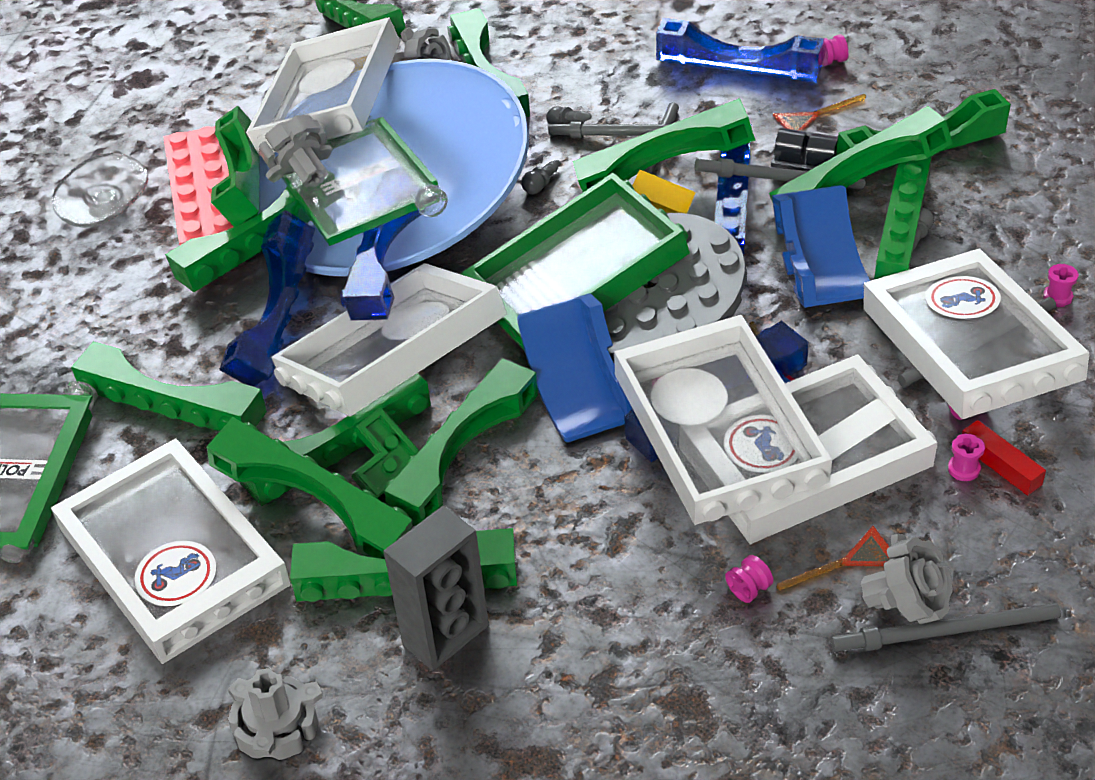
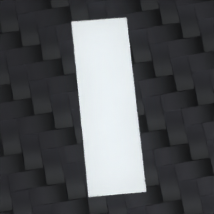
(856, 428)

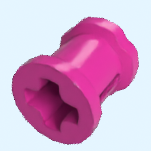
(1061, 279)
(965, 461)

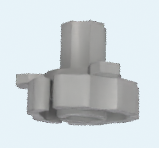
(416, 48)
(296, 150)
(911, 581)
(271, 708)

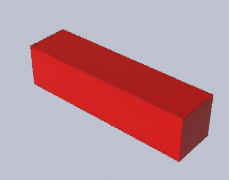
(1007, 459)

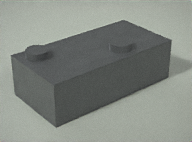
(437, 587)

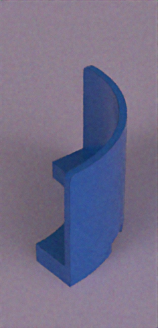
(820, 245)
(573, 366)

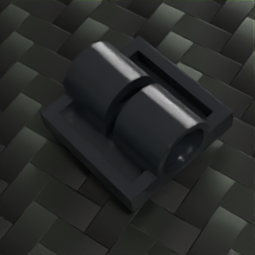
(802, 149)

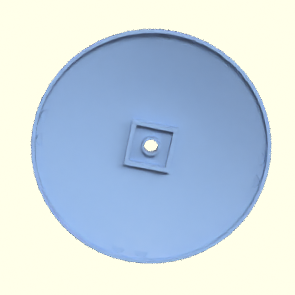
(463, 131)

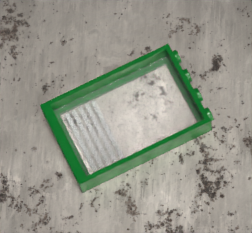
(594, 244)

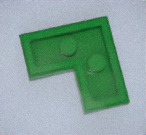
(390, 448)

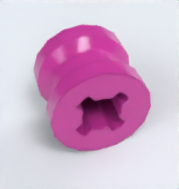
(835, 50)
(749, 578)

